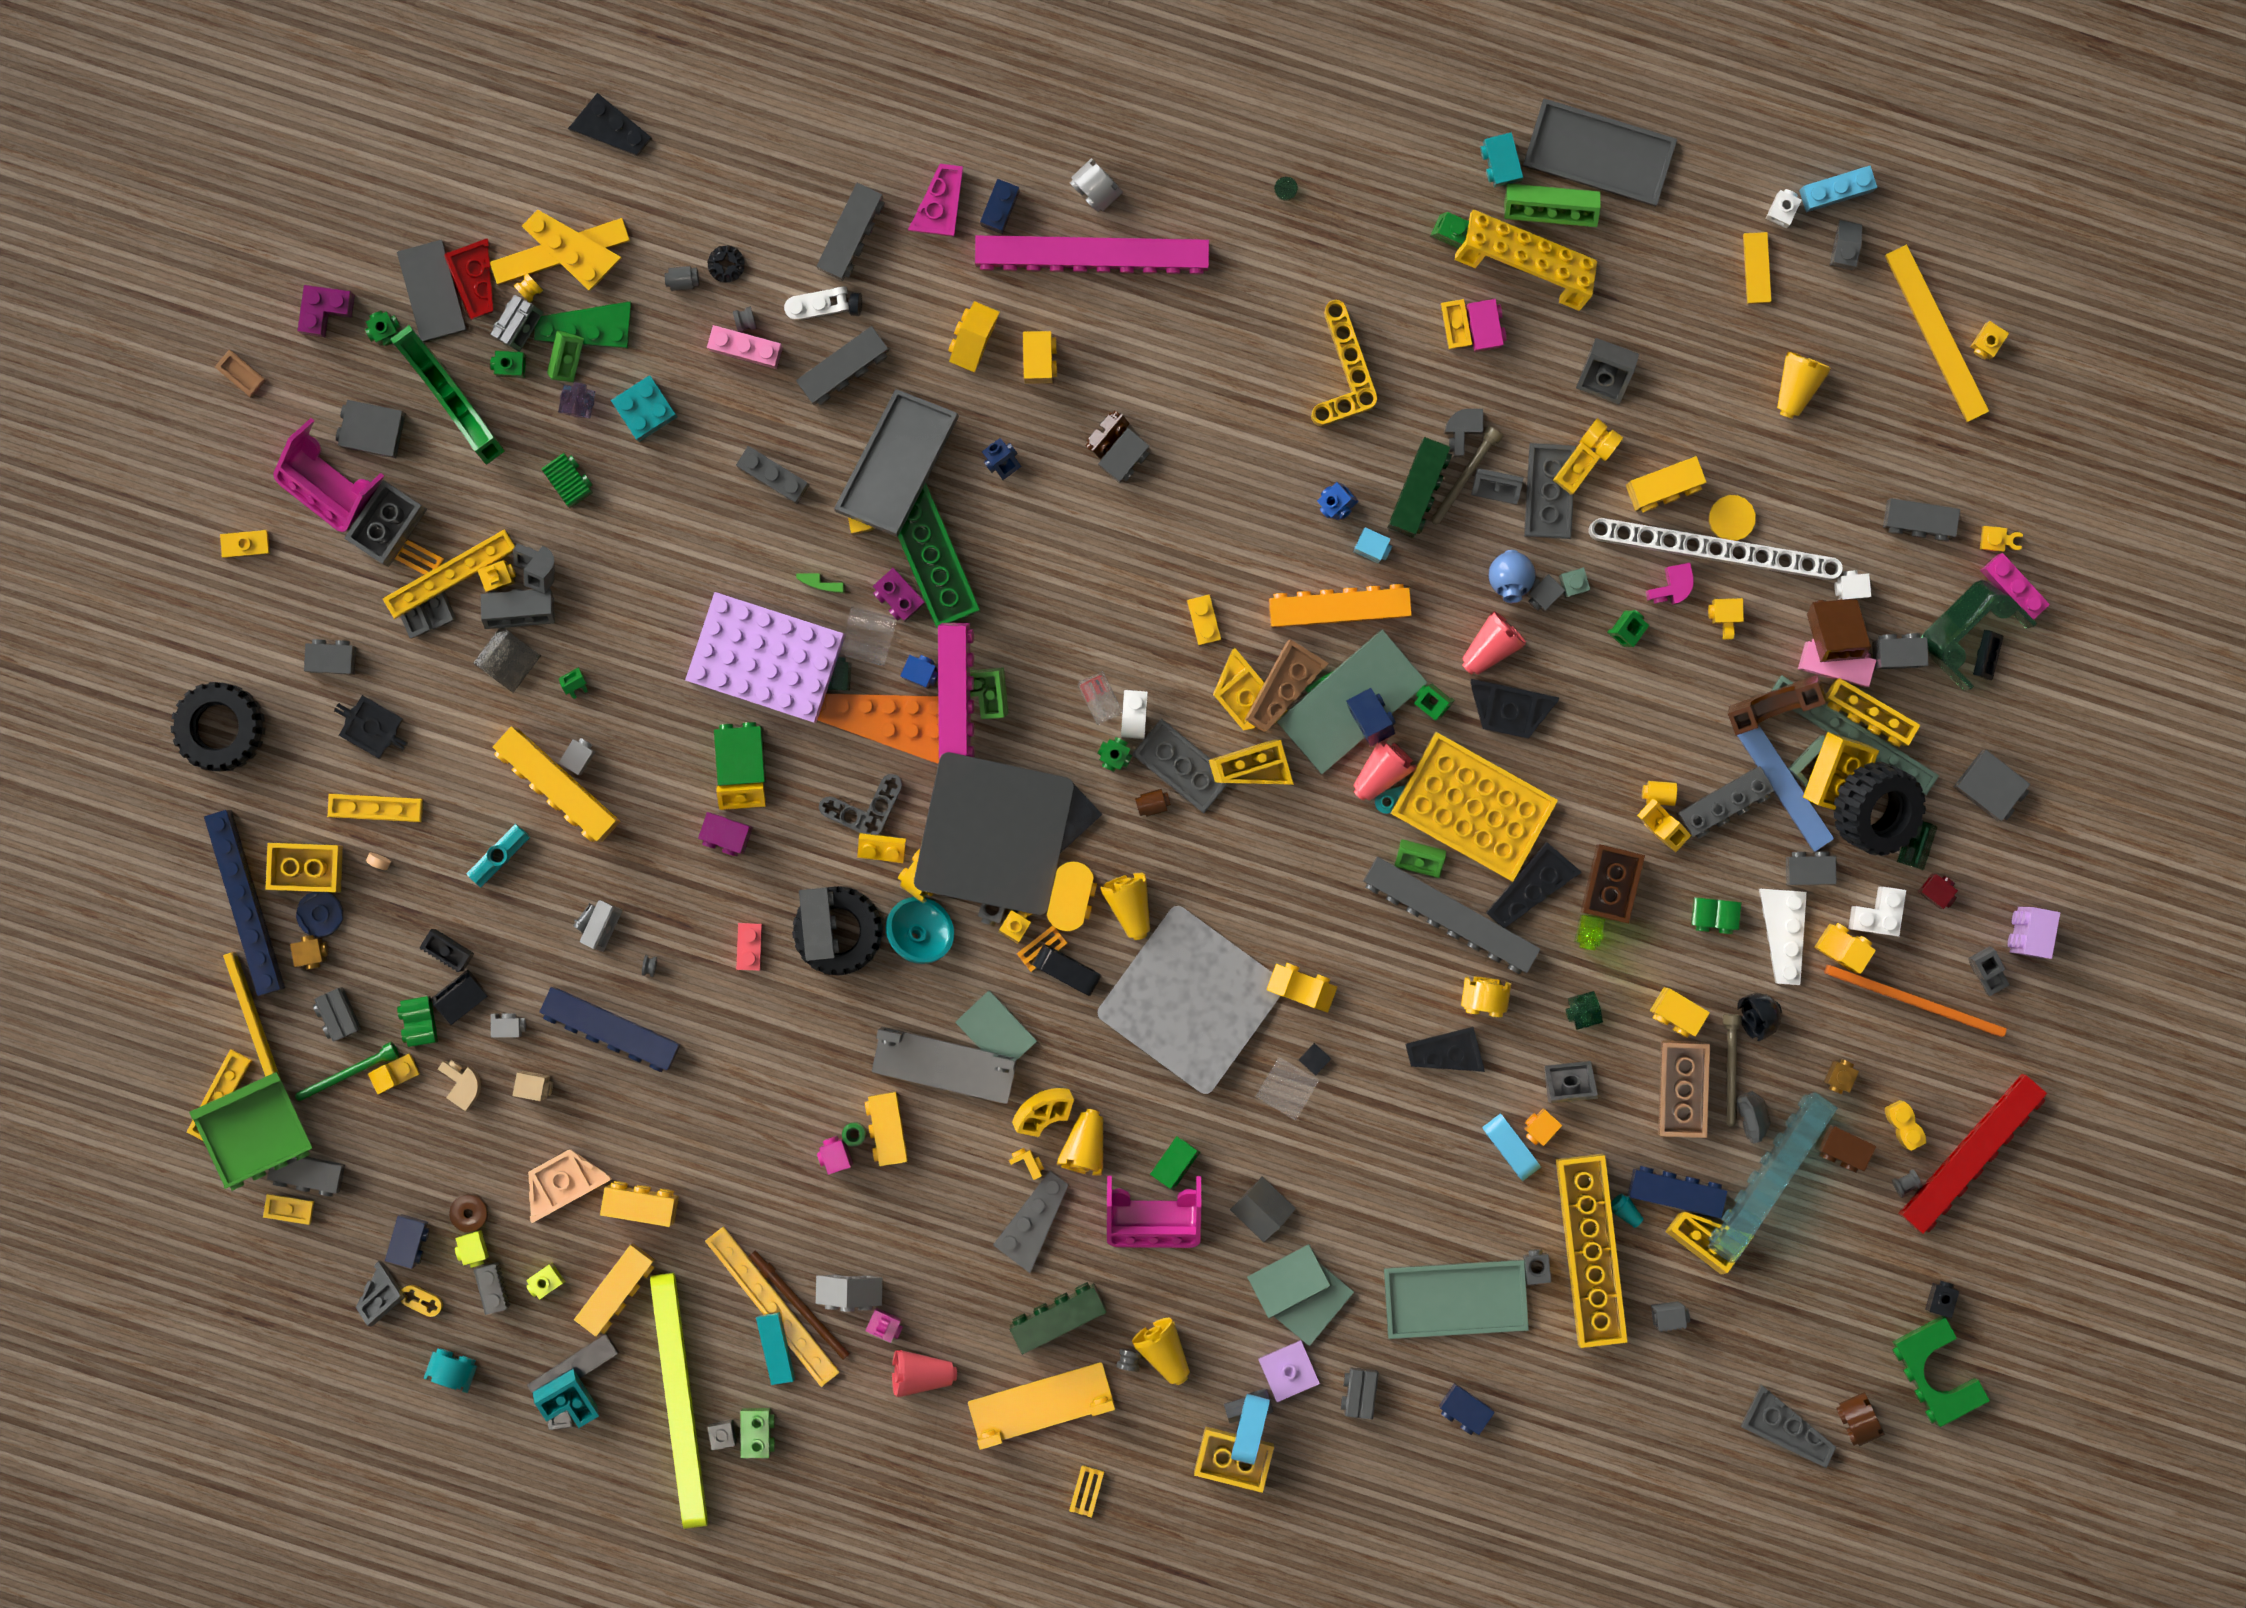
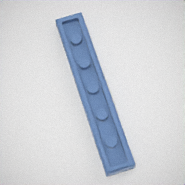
(1786, 788)

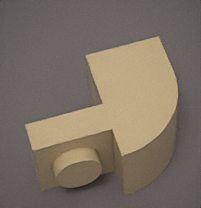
(467, 1085)

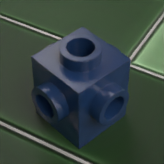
(1001, 458)

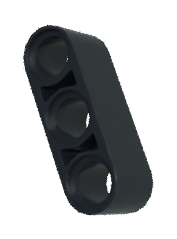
(1066, 969)

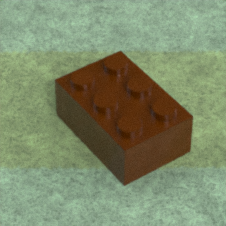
(1612, 883)

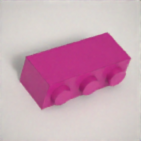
(2011, 581)

